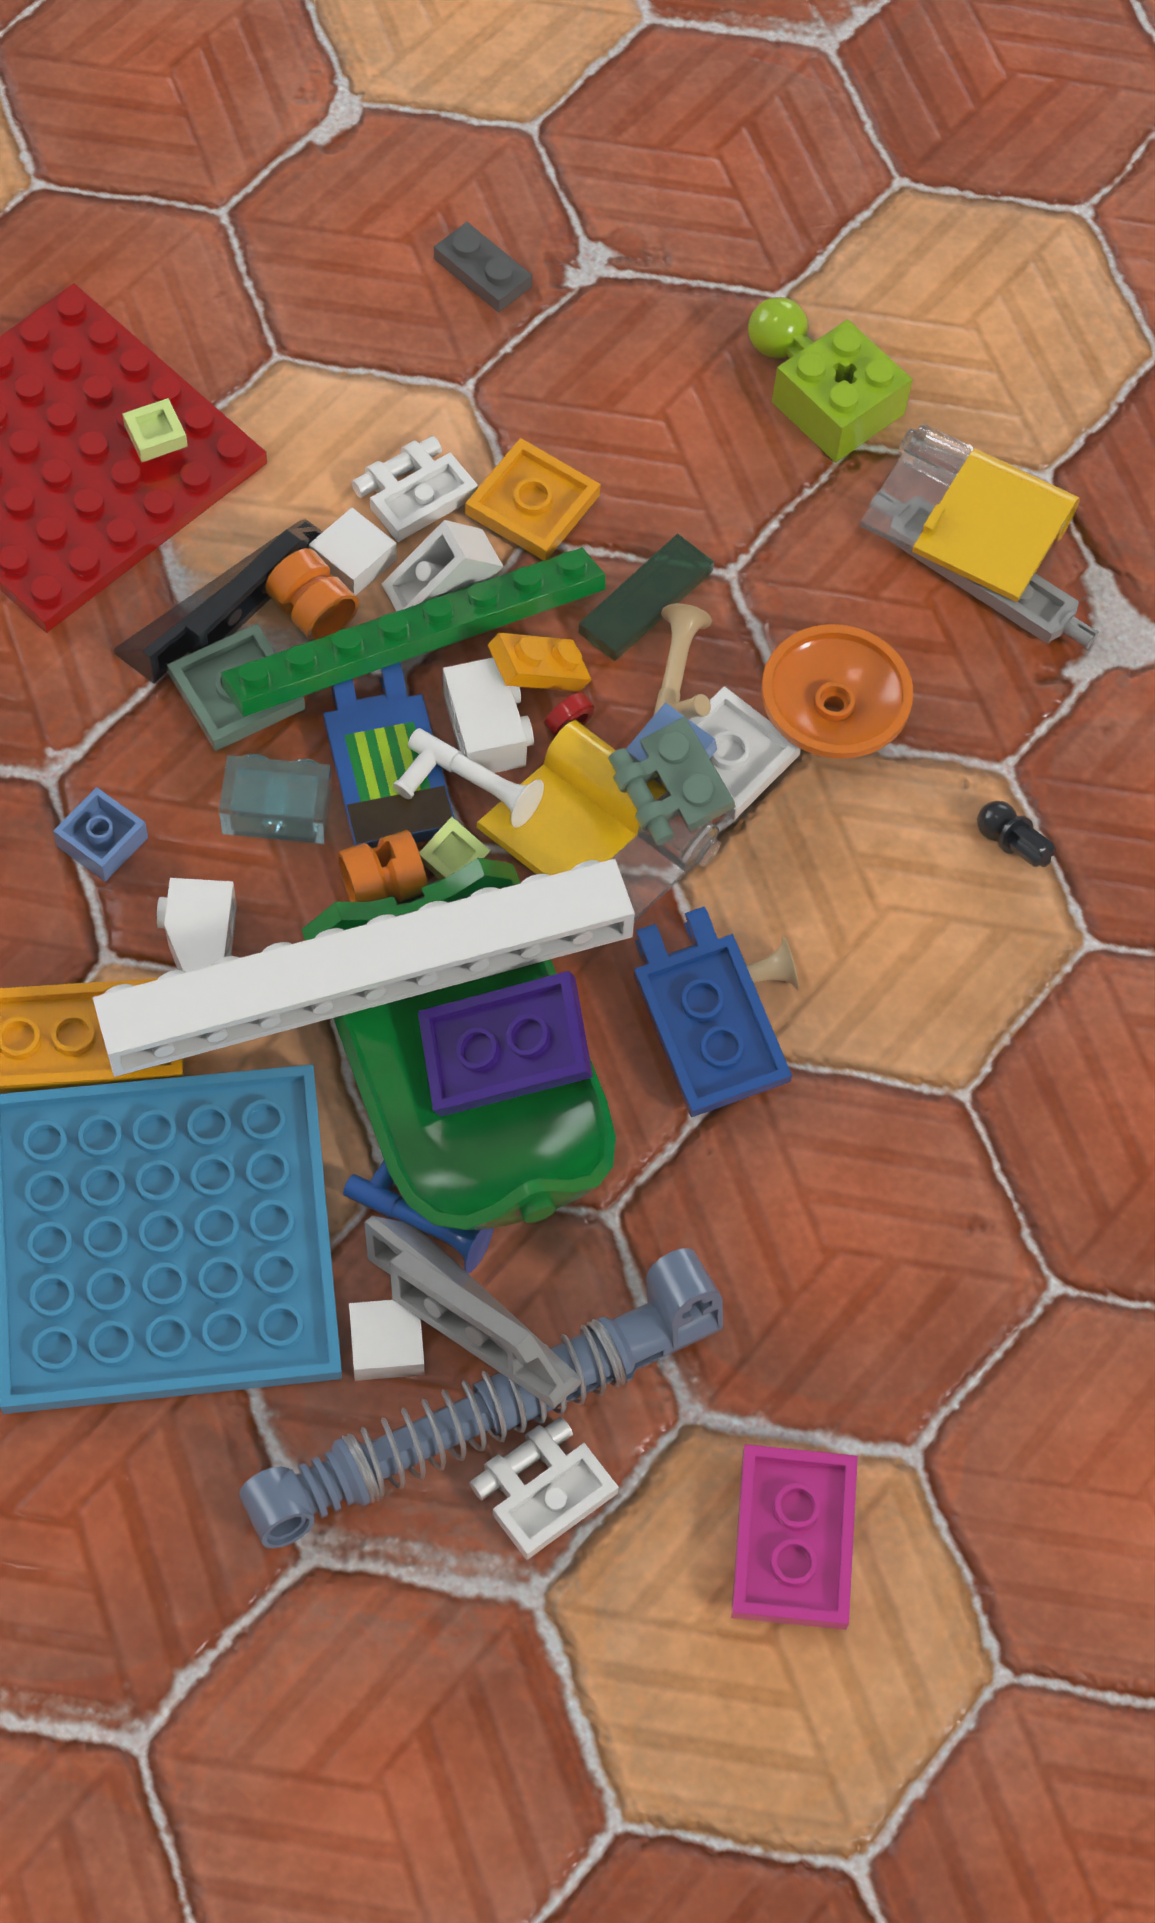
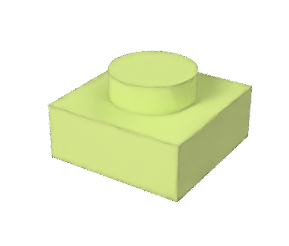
(155, 430)
(451, 849)

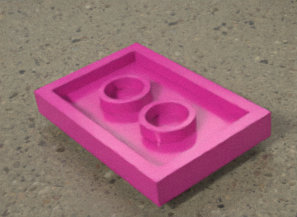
(795, 1537)

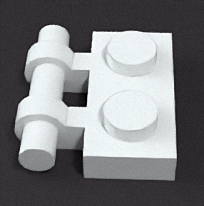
(419, 498)
(553, 1500)

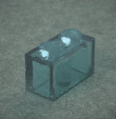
(275, 798)

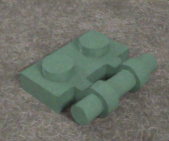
(685, 772)

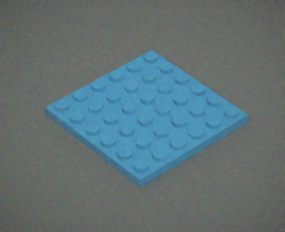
(163, 1240)

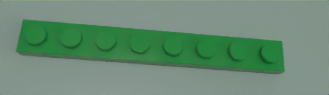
(412, 631)

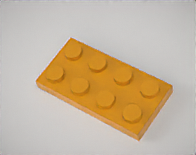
(56, 1039)

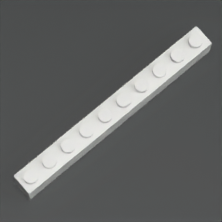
(363, 966)

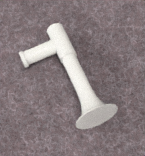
(519, 798)

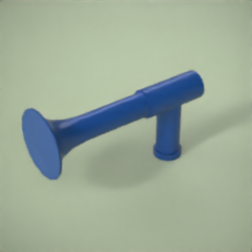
(378, 1197)

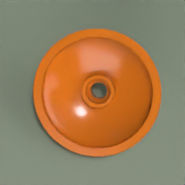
(841, 670)

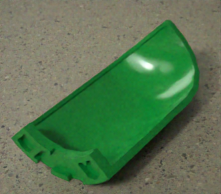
(489, 1161)

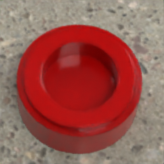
(572, 708)

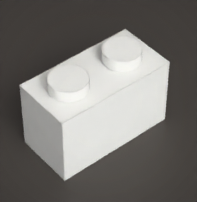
(486, 715)

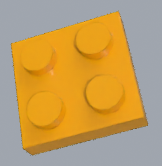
(532, 499)

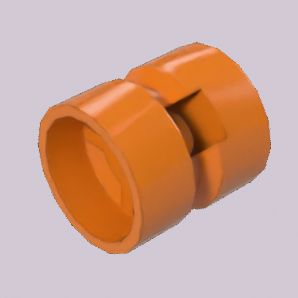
(311, 594)
(383, 871)

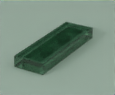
(640, 599)

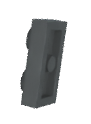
(482, 267)

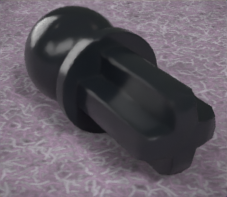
(1015, 833)

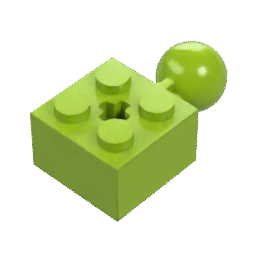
(830, 388)

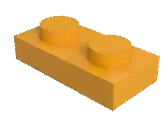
(539, 662)

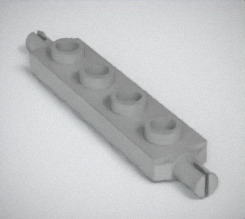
(1041, 609)

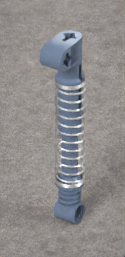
(679, 1312)

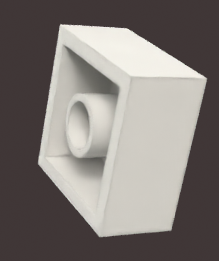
(355, 550)
(385, 1341)

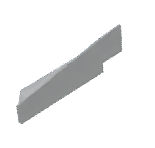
(460, 1308)

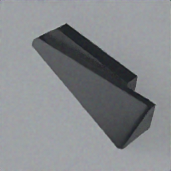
(214, 609)

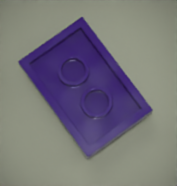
(504, 1044)

